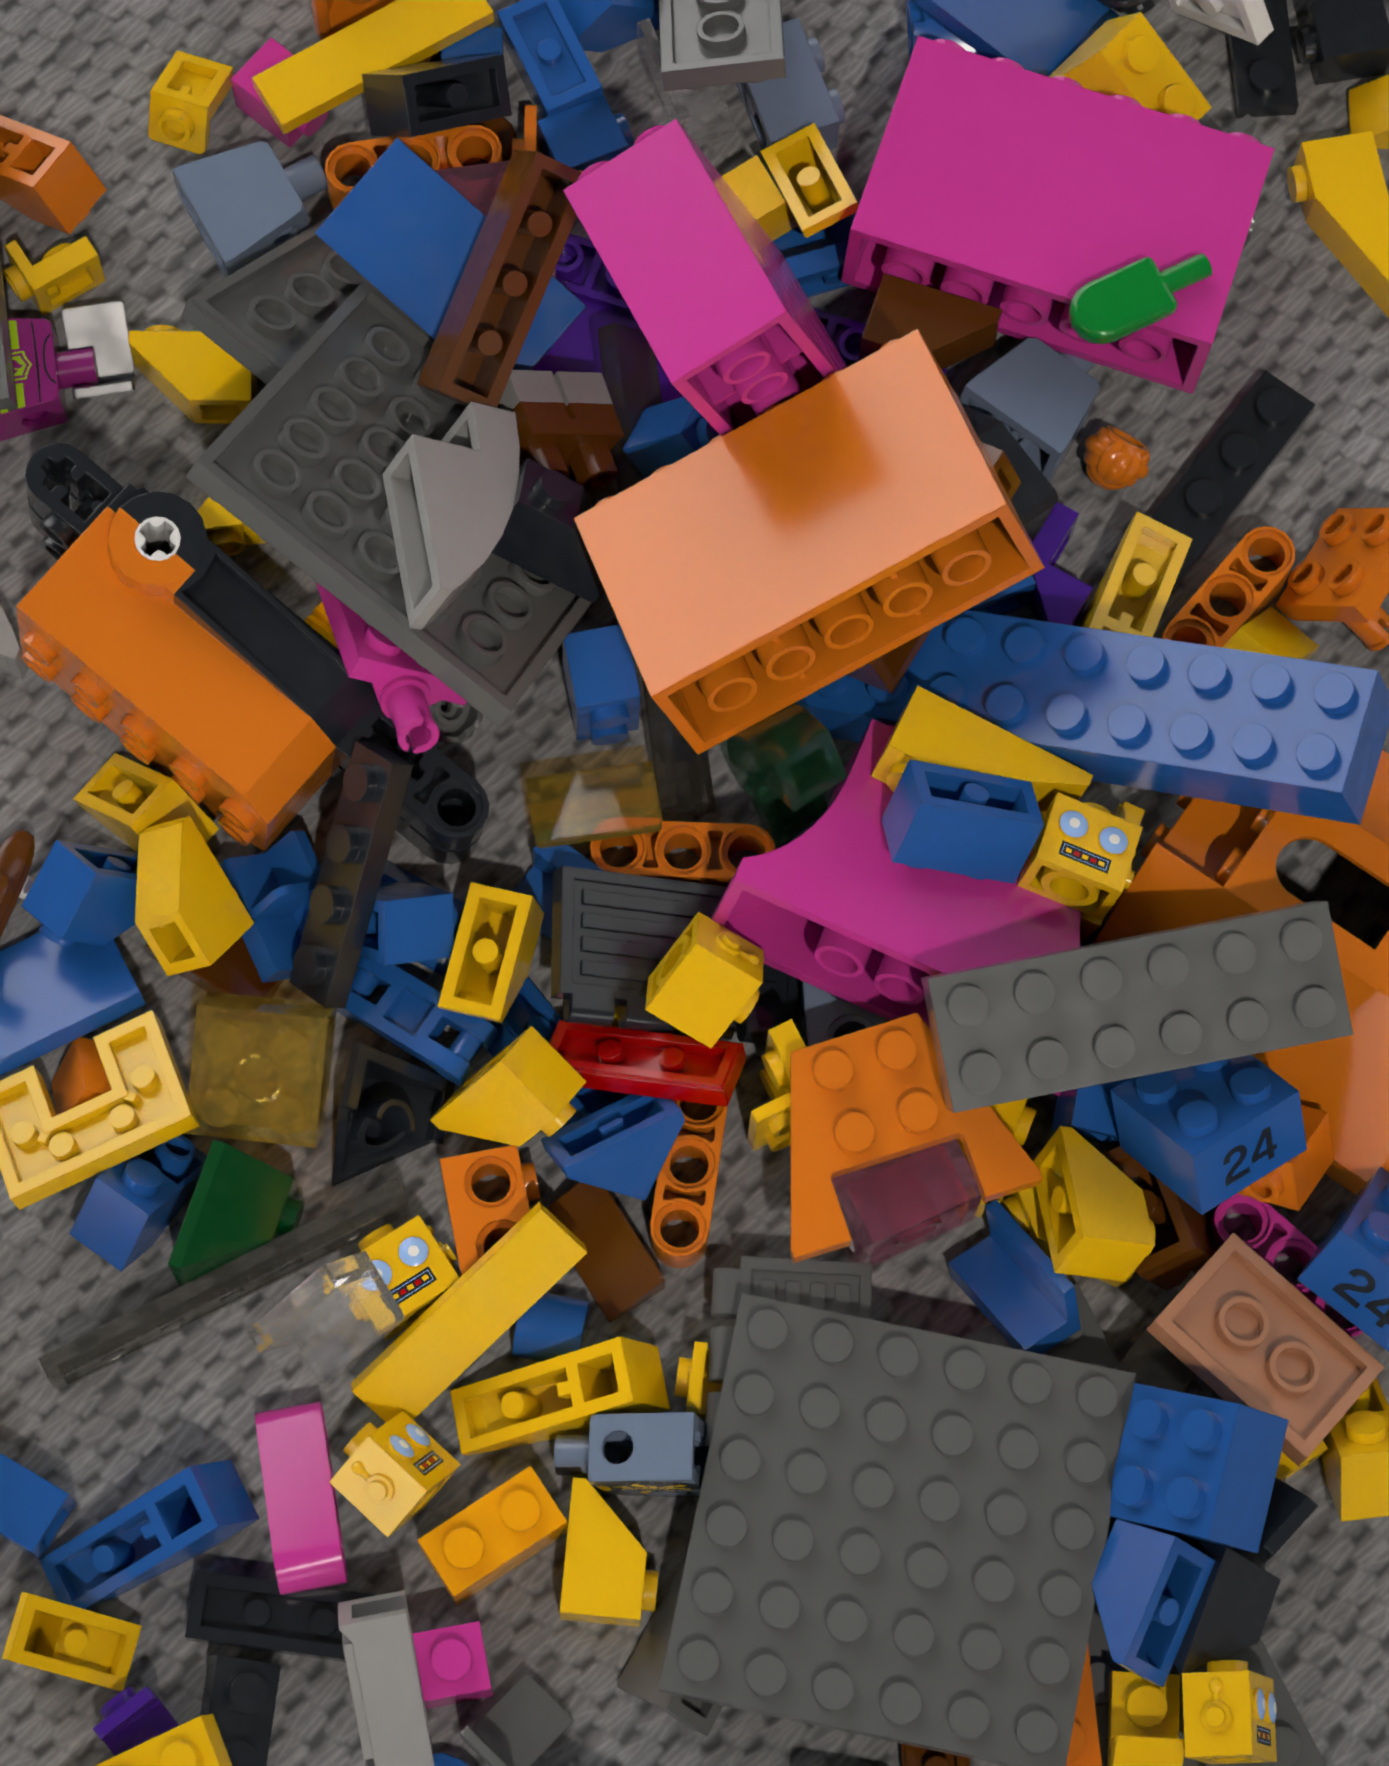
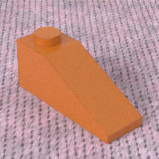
(45, 176)

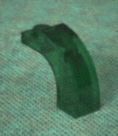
(786, 769)

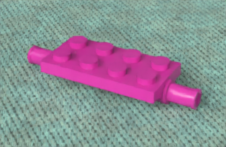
(398, 680)

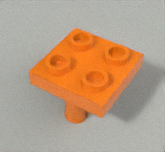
(1345, 576)

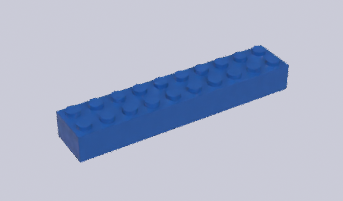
(1149, 710)

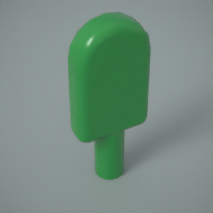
(1132, 298)

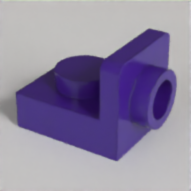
(133, 1719)

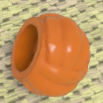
(1115, 458)

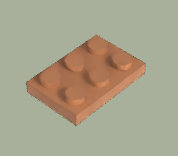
(1265, 1346)

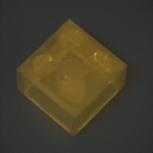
(261, 1069)

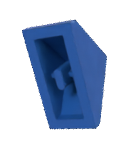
(618, 1145)

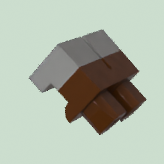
(565, 423)

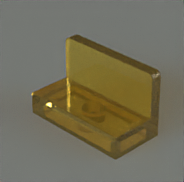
(594, 804)

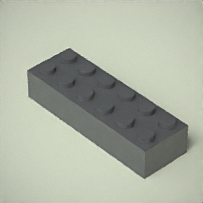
(1137, 1006)

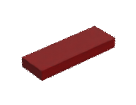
(650, 1062)

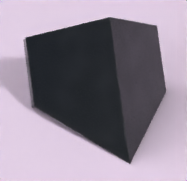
(384, 1111)
(1230, 1607)

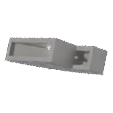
(451, 506)

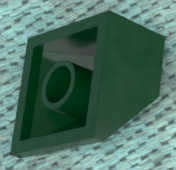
(232, 1212)

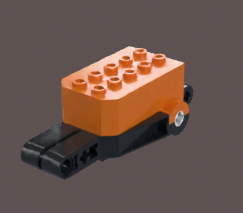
(207, 664)

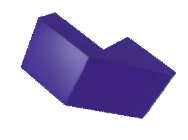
(1057, 594)

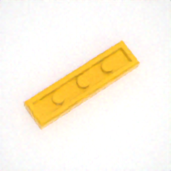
(386, 39)
(469, 1316)

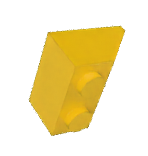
(1134, 62)

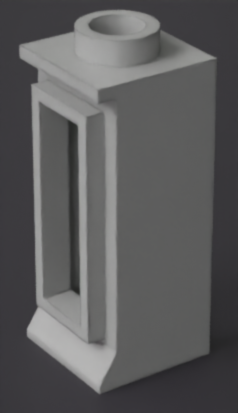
(385, 1681)

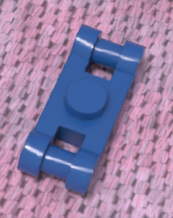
(413, 1021)

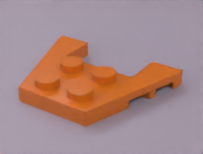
(873, 1102)

